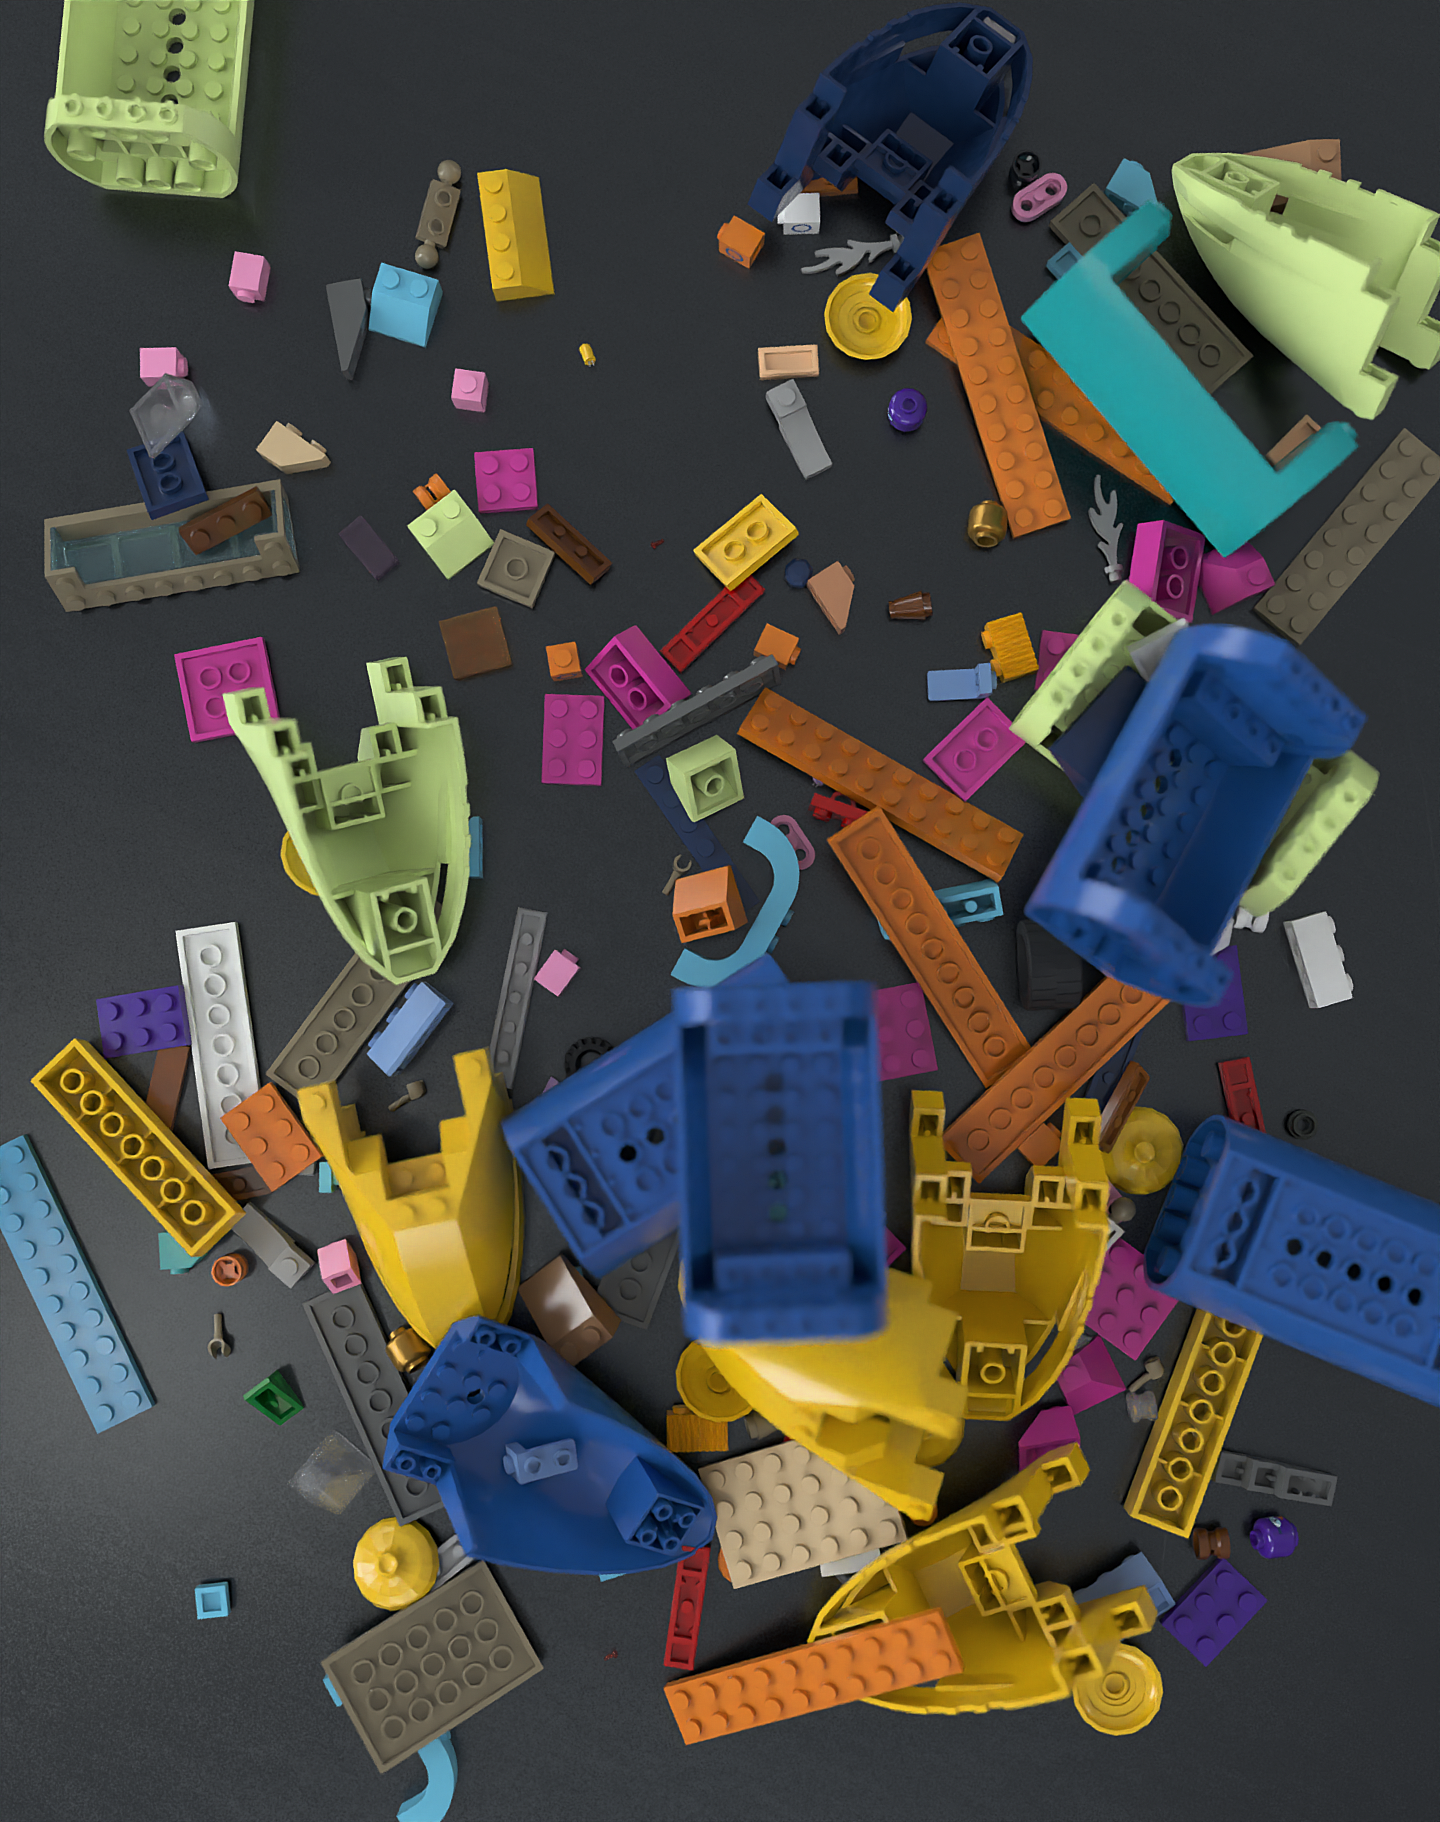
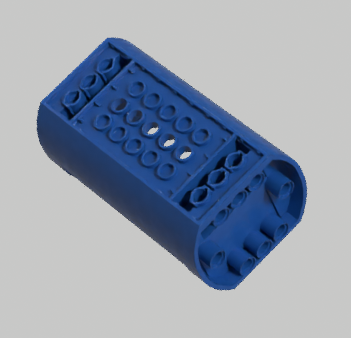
(1242, 735)
(575, 1131)
(1226, 1254)
(826, 1261)

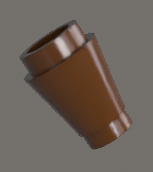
(913, 606)

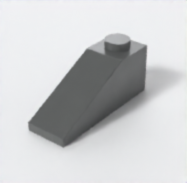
(350, 317)

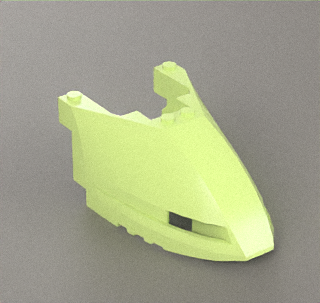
(1325, 275)
(376, 824)

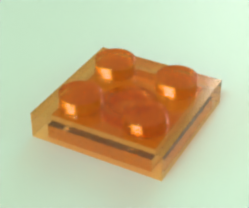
(475, 643)

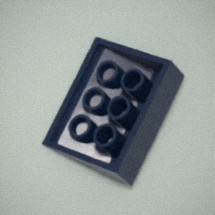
(1091, 736)

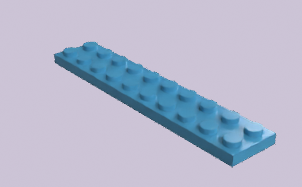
(67, 1291)

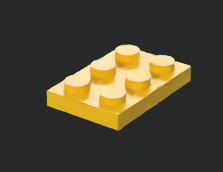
(746, 542)

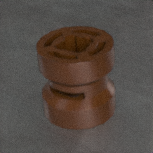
(1211, 1543)

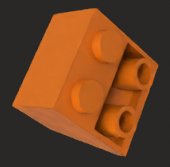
(707, 904)

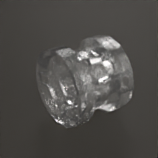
(1141, 1406)

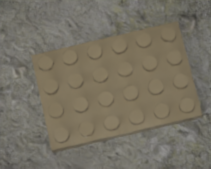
(431, 1666)

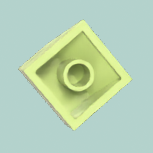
(451, 534)
(706, 777)

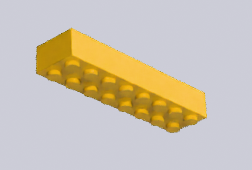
(138, 1147)
(1192, 1423)

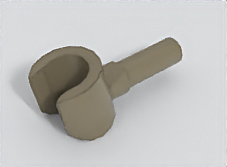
(675, 875)
(415, 1089)
(218, 1340)
(1154, 1370)

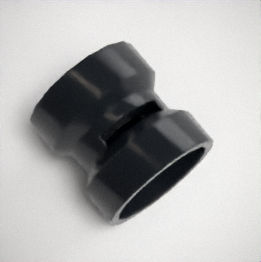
(1028, 163)

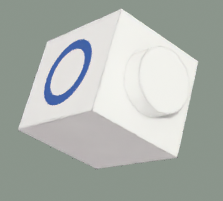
(801, 215)

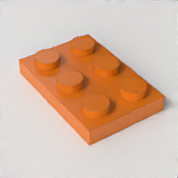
(271, 1136)

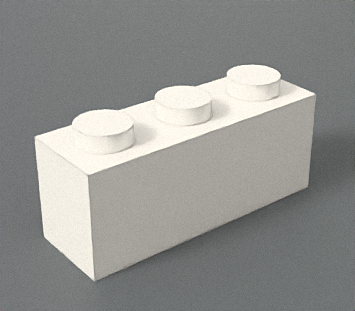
(1319, 959)

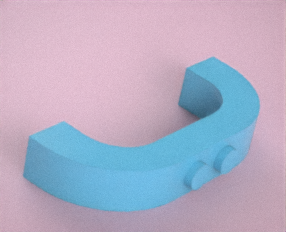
(771, 842)
(442, 1774)

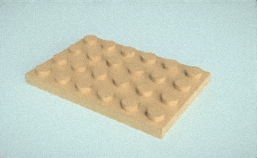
(793, 1512)

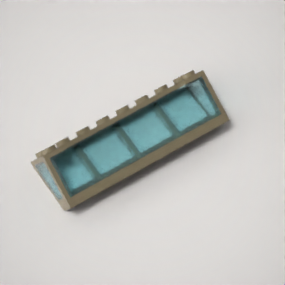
(128, 557)

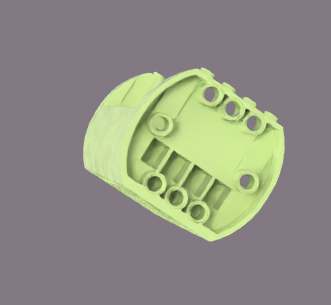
(114, 101)
(1321, 807)

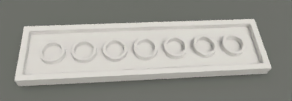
(219, 1032)

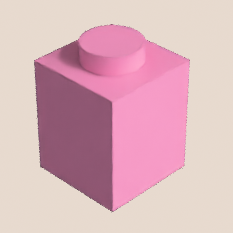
(249, 277)
(158, 361)
(470, 390)
(558, 971)
(339, 1266)

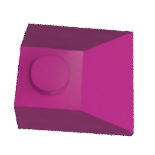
(1233, 578)
(1089, 1377)
(1047, 1432)

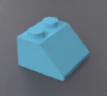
(404, 304)

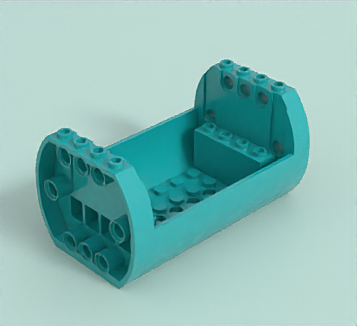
(1161, 404)

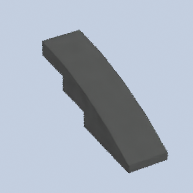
(1275, 1478)

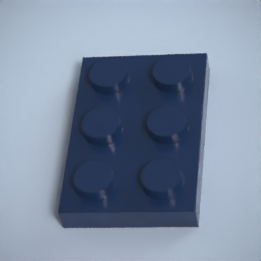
(170, 479)

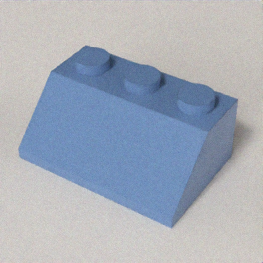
(408, 1028)
(1132, 1573)

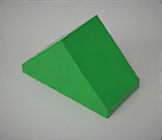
(274, 1398)

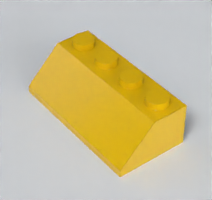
(515, 234)

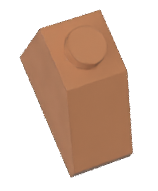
(833, 593)

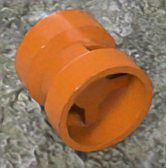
(437, 488)
(225, 1274)

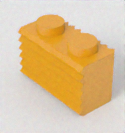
(1010, 647)
(691, 1433)

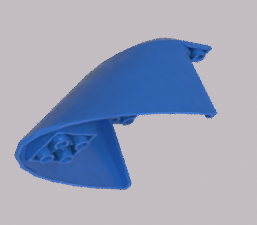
(612, 1515)

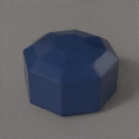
(798, 573)

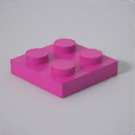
(506, 480)

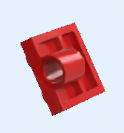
(827, 808)

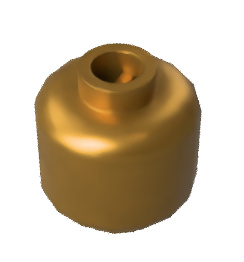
(987, 523)
(407, 1350)

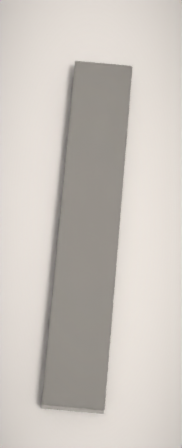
(517, 992)

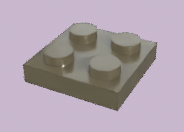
(516, 568)

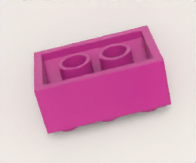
(1168, 566)
(636, 677)

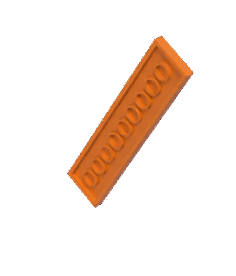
(996, 386)
(1067, 409)
(882, 782)
(930, 945)
(1048, 1074)
(815, 1676)

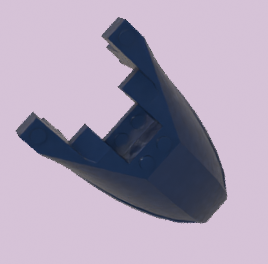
(908, 127)

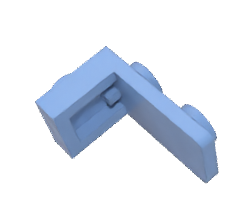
(961, 683)
(540, 1461)

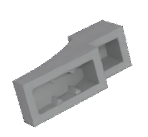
(798, 429)
(273, 1246)

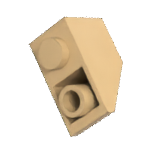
(290, 452)

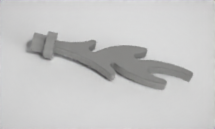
(852, 257)
(1104, 526)

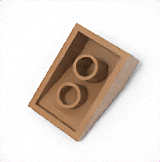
(1312, 154)
(568, 1310)

